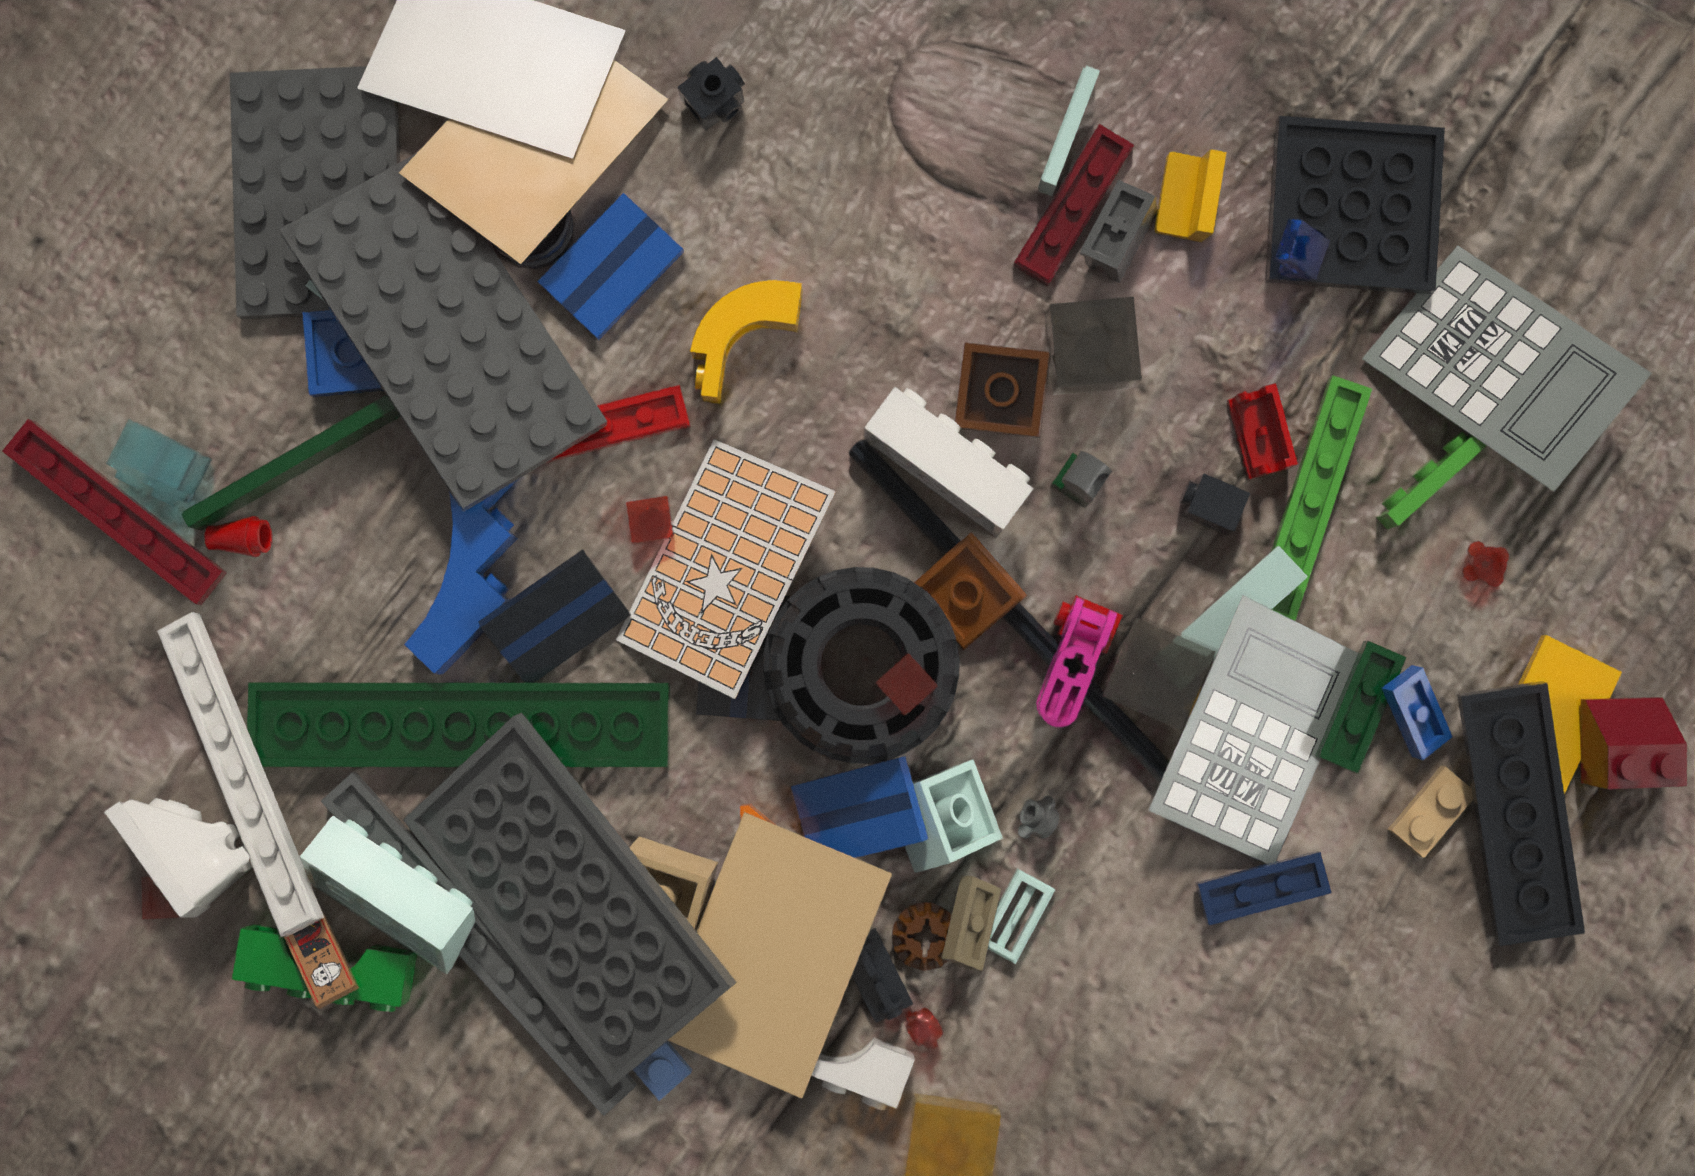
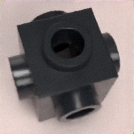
(712, 92)

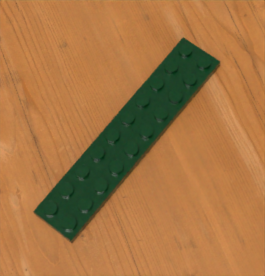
(450, 721)

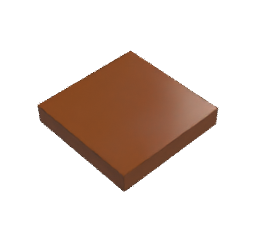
(971, 589)

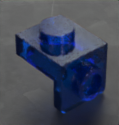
(1301, 250)

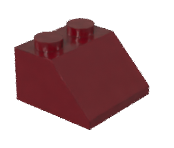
(1631, 744)

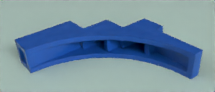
(465, 592)

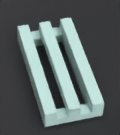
(1032, 884)

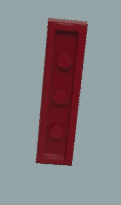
(1073, 205)

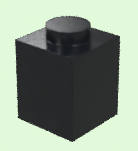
(1213, 503)

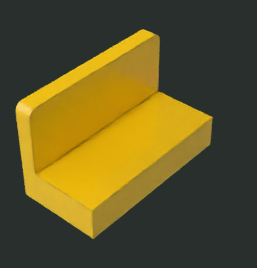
(1190, 195)

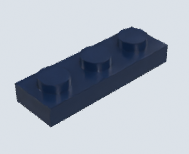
(1263, 888)

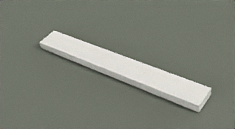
(240, 775)

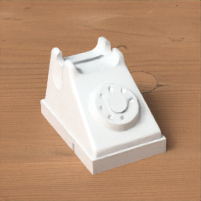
(181, 852)

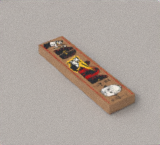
(321, 962)

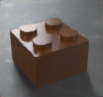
(1002, 390)

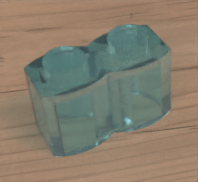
(158, 462)

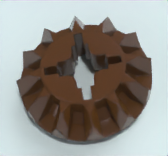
(912, 921)

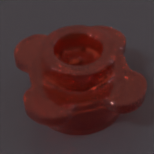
(1497, 561)
(923, 1028)

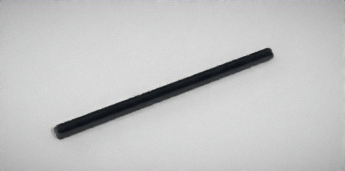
(1017, 617)

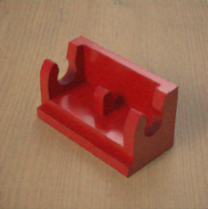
(1262, 432)

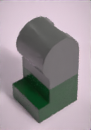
(1081, 478)

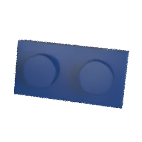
(1417, 712)

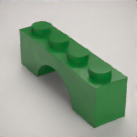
(381, 973)

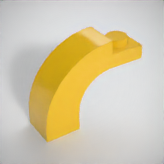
(743, 310)

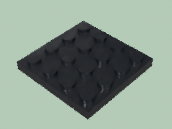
(1366, 192)

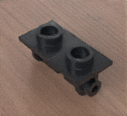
(879, 980)

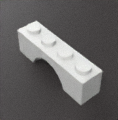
(875, 1072)

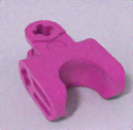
(1065, 691)

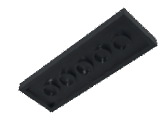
(1521, 813)

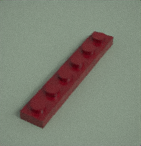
(114, 512)

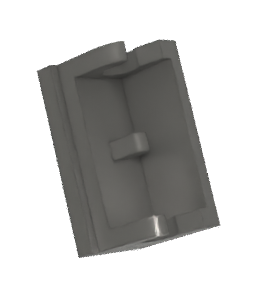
(1119, 230)

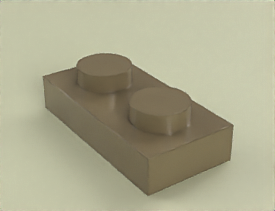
(971, 923)

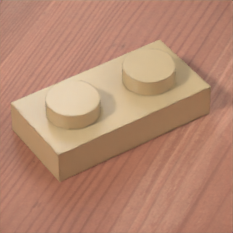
(1432, 811)

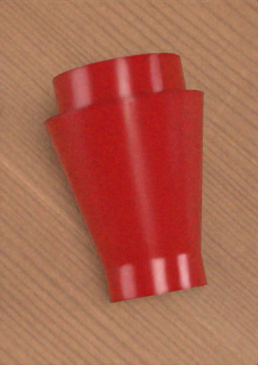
(243, 537)

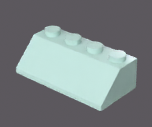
(389, 892)

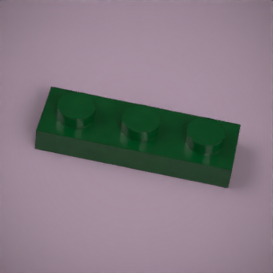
(1359, 707)

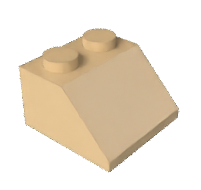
(680, 874)

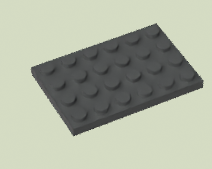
(294, 148)

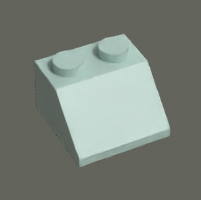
(954, 816)

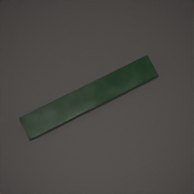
(290, 464)

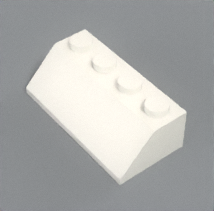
(947, 461)

